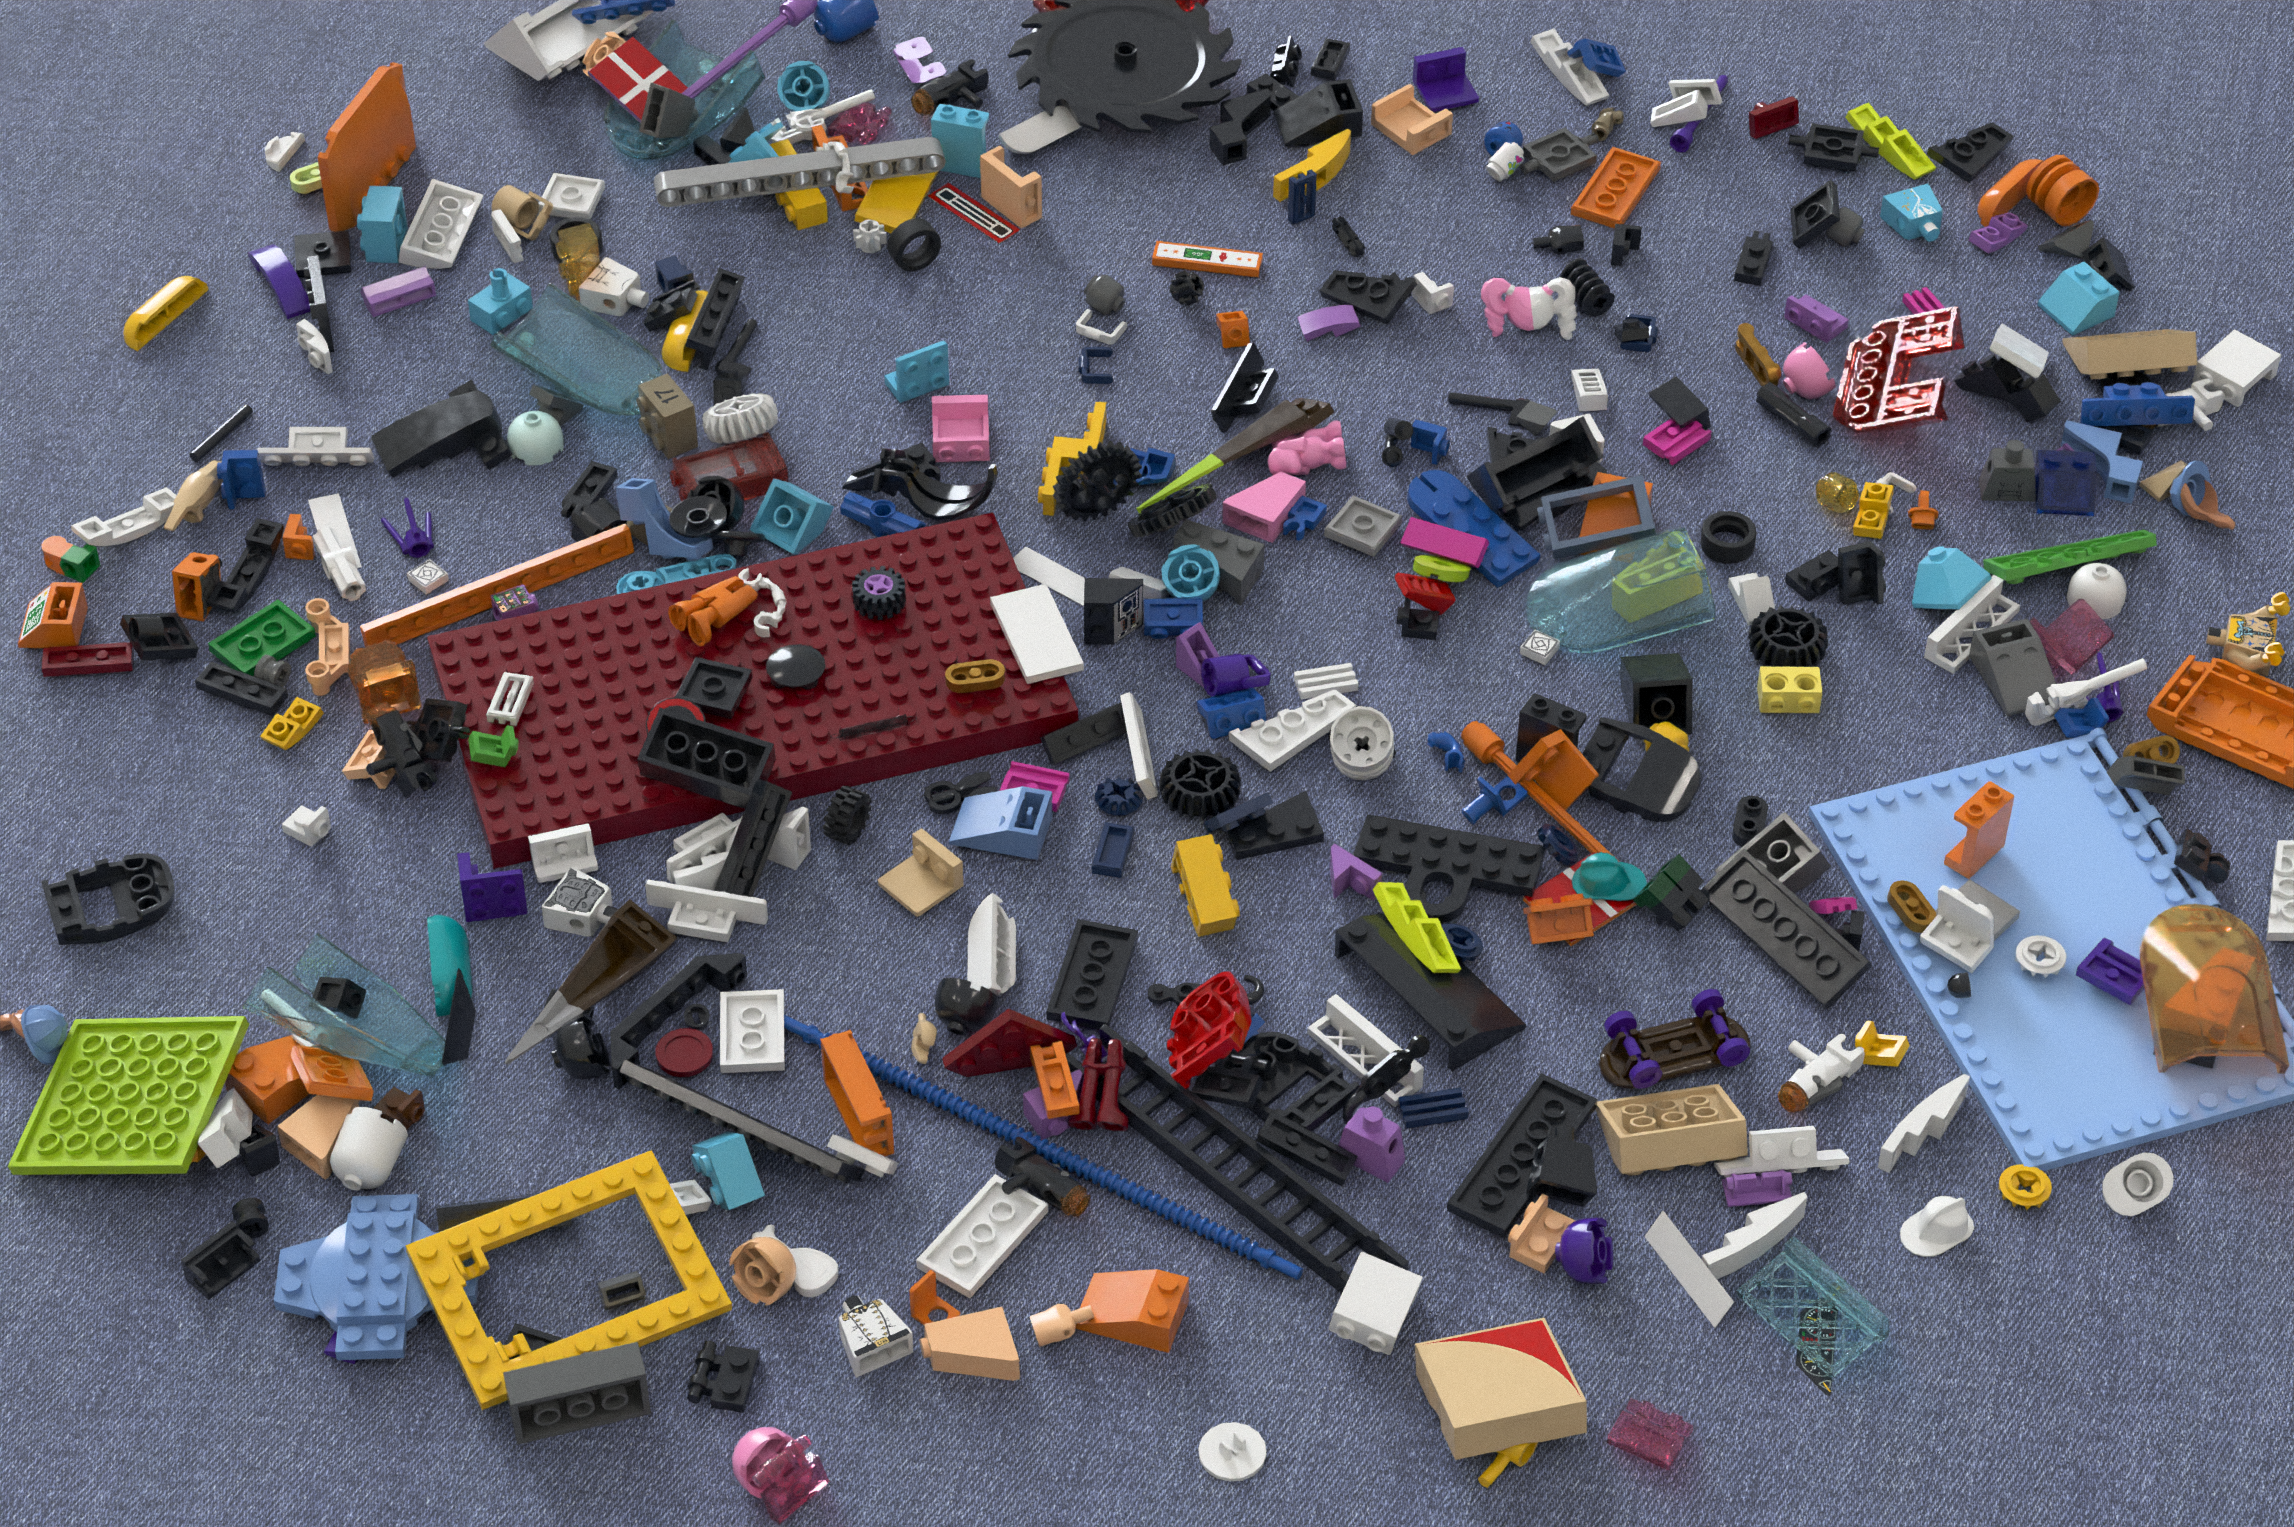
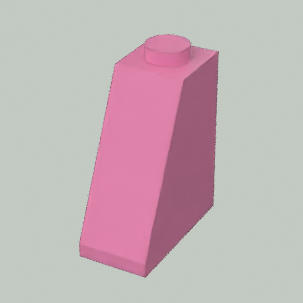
(1264, 506)

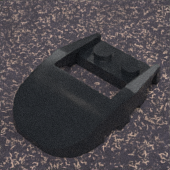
(1662, 782)
(139, 887)
(1289, 1066)

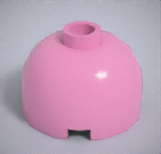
(1806, 373)
(753, 1451)

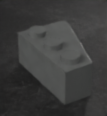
(1238, 557)

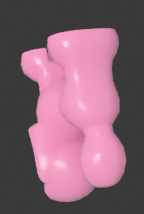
(1308, 451)

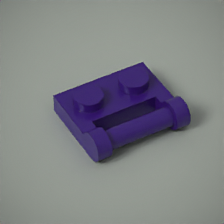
(2113, 971)

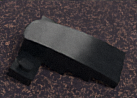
(443, 429)

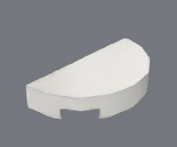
(281, 150)

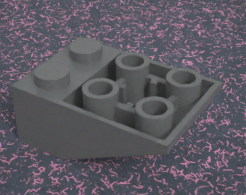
(2012, 664)

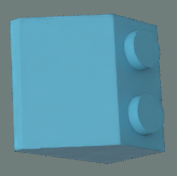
(2079, 299)
(791, 516)

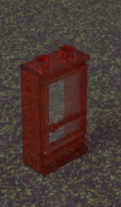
(745, 463)

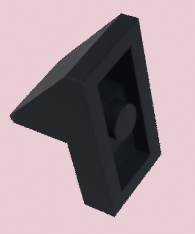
(259, 1151)

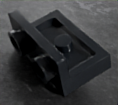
(1861, 573)

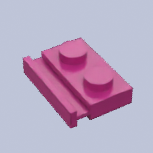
(1676, 443)
(1038, 778)

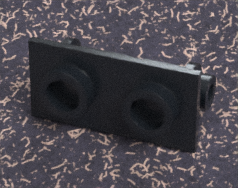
(1286, 62)

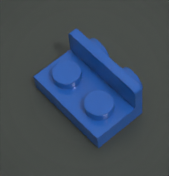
(1598, 57)
(240, 476)
(1232, 711)

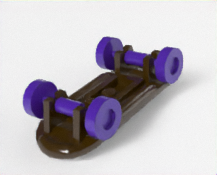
(1672, 1048)

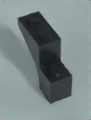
(1237, 120)
(2001, 379)

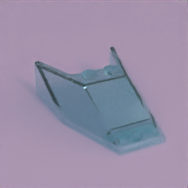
(383, 1034)

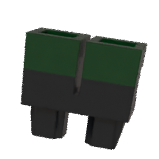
(1671, 888)

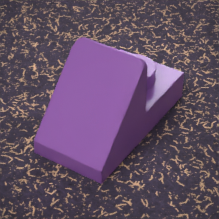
(1351, 871)

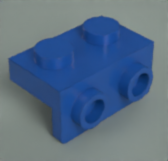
(1171, 616)

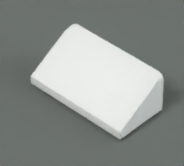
(1152, 587)

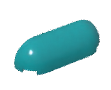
(447, 953)

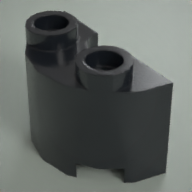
(595, 519)

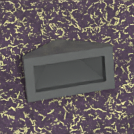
(2071, 241)

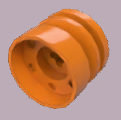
(2062, 190)

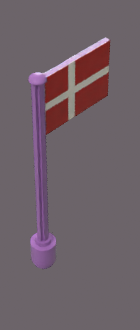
(632, 67)

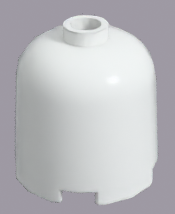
(366, 1149)

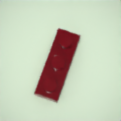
(87, 659)

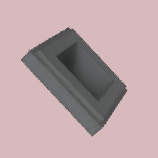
(1535, 417)

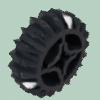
(1788, 638)
(1200, 784)

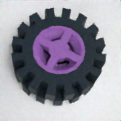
(879, 592)

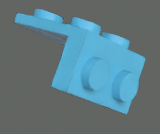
(757, 145)

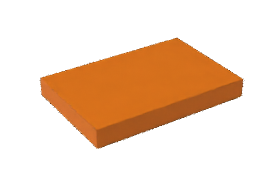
(331, 1074)

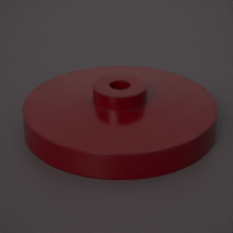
(684, 1052)

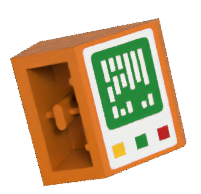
(55, 617)

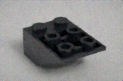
(1320, 114)

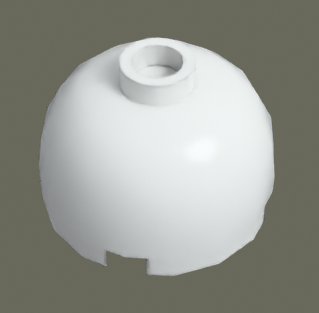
(2100, 587)

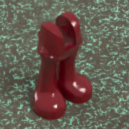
(1109, 1115)

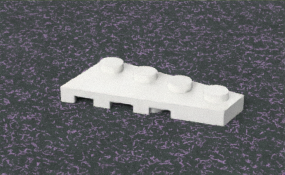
(1291, 731)
(2281, 907)

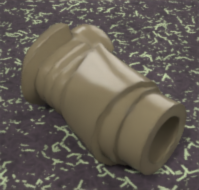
(1607, 119)

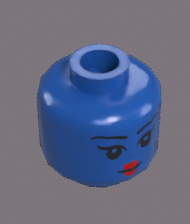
(1502, 133)

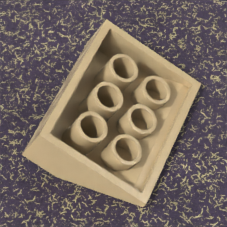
(2133, 352)
(1672, 1129)

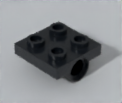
(159, 636)

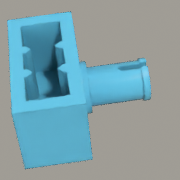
(500, 302)

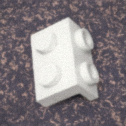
(561, 849)

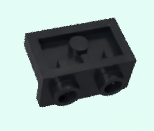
(1815, 576)

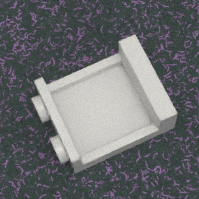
(2236, 366)
(1375, 1303)

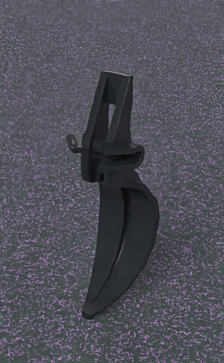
(925, 494)

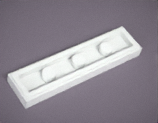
(1139, 745)

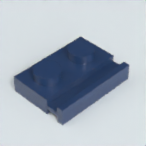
(1229, 818)

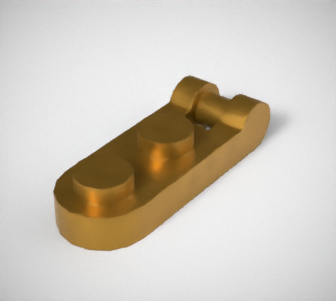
(1756, 356)

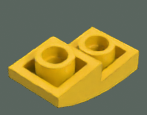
(1873, 510)
(293, 725)

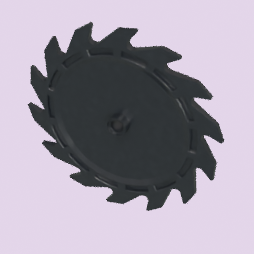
(1125, 61)

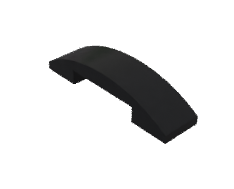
(251, 567)

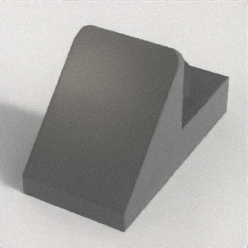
(556, 403)

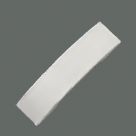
(129, 525)

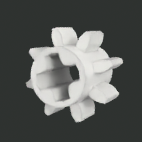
(870, 236)

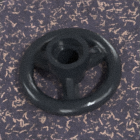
(737, 542)

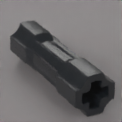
(1807, 425)

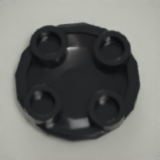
(795, 666)

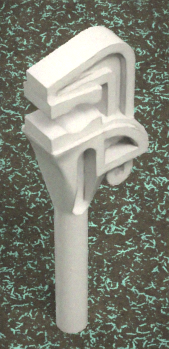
(802, 121)
(2074, 693)

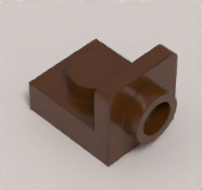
(402, 1106)

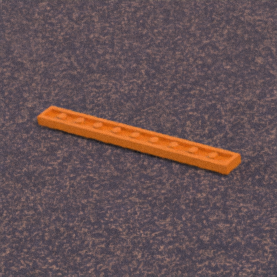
(477, 595)

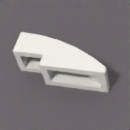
(226, 1129)

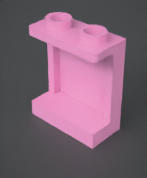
(960, 428)

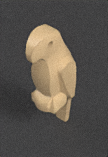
(194, 496)

